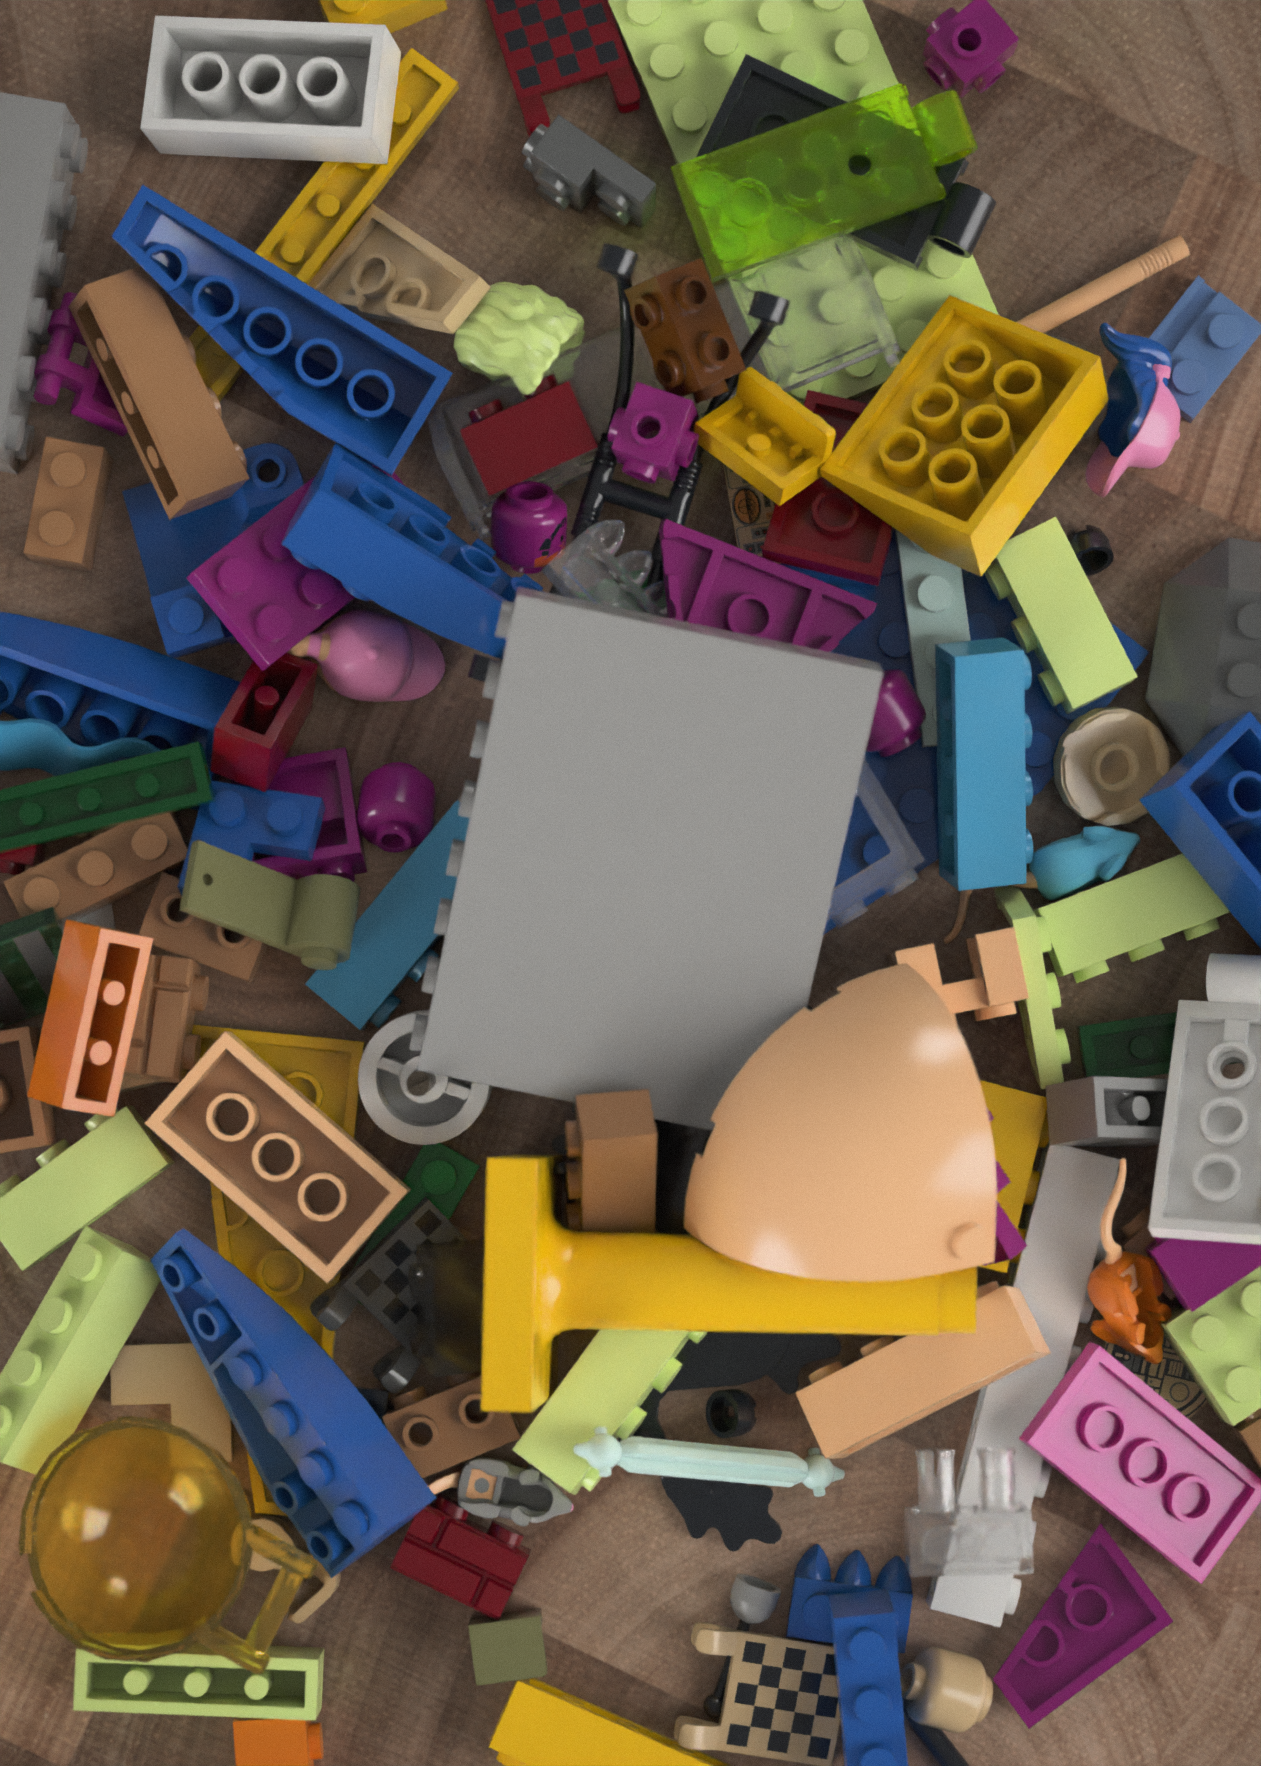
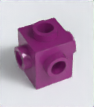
(979, 32)
(654, 434)

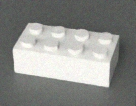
(271, 89)

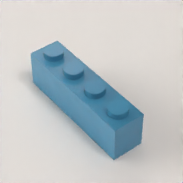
(982, 763)
(394, 932)

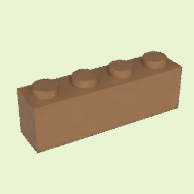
(159, 391)

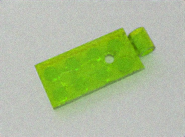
(796, 184)

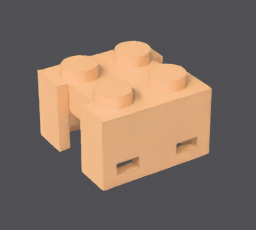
(995, 970)

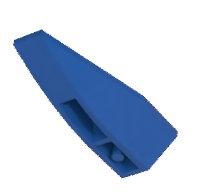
(293, 1408)

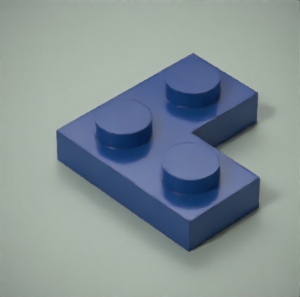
(258, 822)

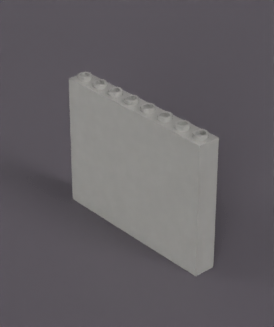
(641, 854)

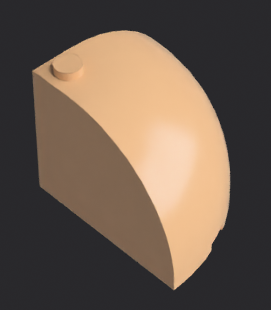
(853, 1143)

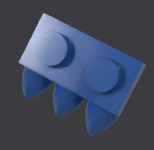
(812, 1584)

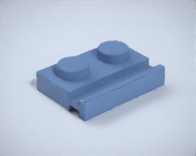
(1205, 343)

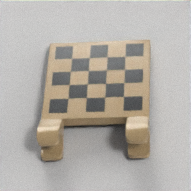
(775, 1698)

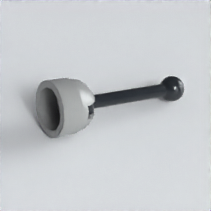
(752, 1602)

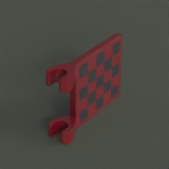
(558, 47)

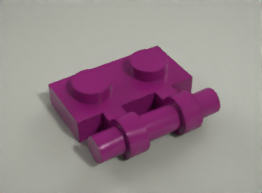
(56, 371)

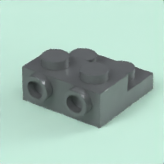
(577, 167)

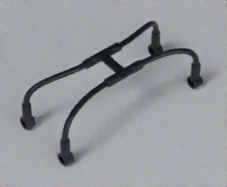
(600, 486)

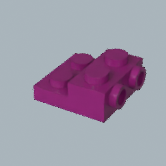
(339, 842)

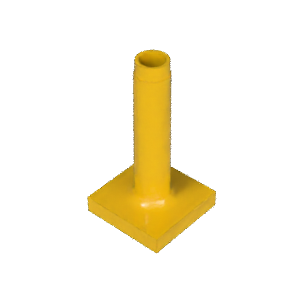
(565, 1279)

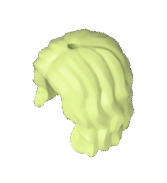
(517, 334)

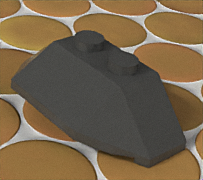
(1208, 644)

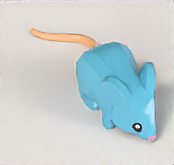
(1069, 866)

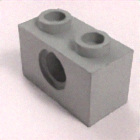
(1106, 1112)

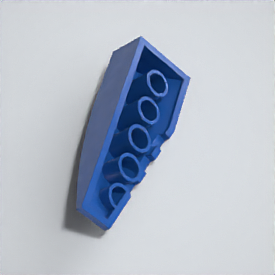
(286, 335)
(400, 553)
(107, 687)

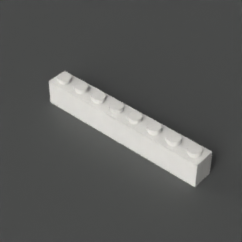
(1053, 1278)

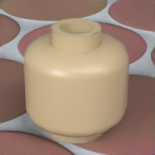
(946, 1690)

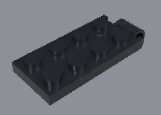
(769, 98)

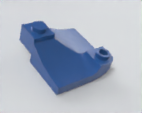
(182, 544)

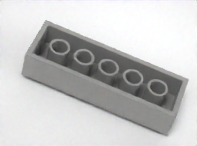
(37, 167)

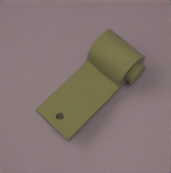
(300, 916)

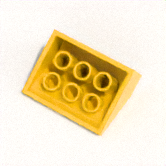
(968, 432)

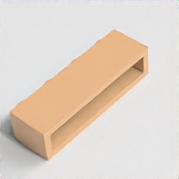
(919, 1374)

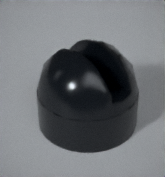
(1091, 549)
(718, 1413)

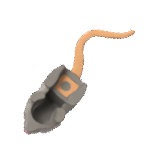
(504, 1490)

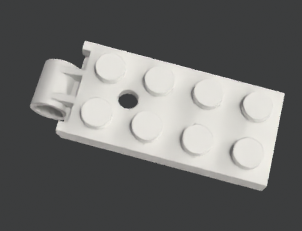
(1212, 1124)

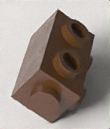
(686, 332)

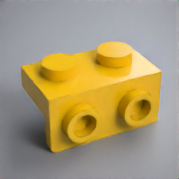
(767, 438)

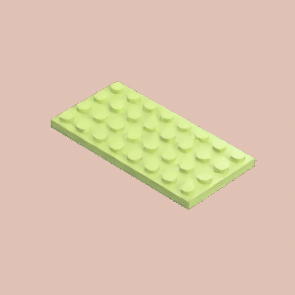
(686, 65)

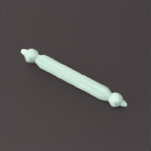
(708, 1461)

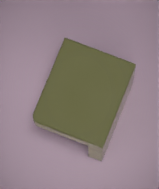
(508, 1647)

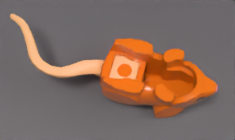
(1126, 1291)

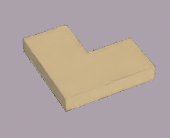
(175, 1377)

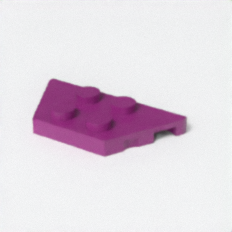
(751, 595)

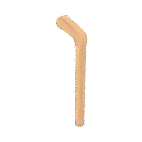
(1107, 285)

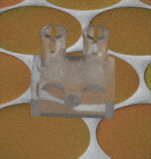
(973, 1539)

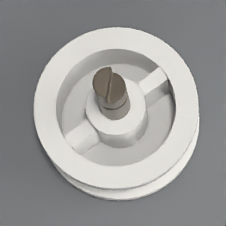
(411, 1102)

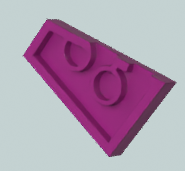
(1081, 1631)

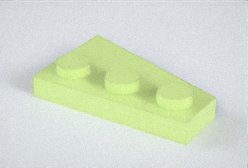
(1044, 1044)

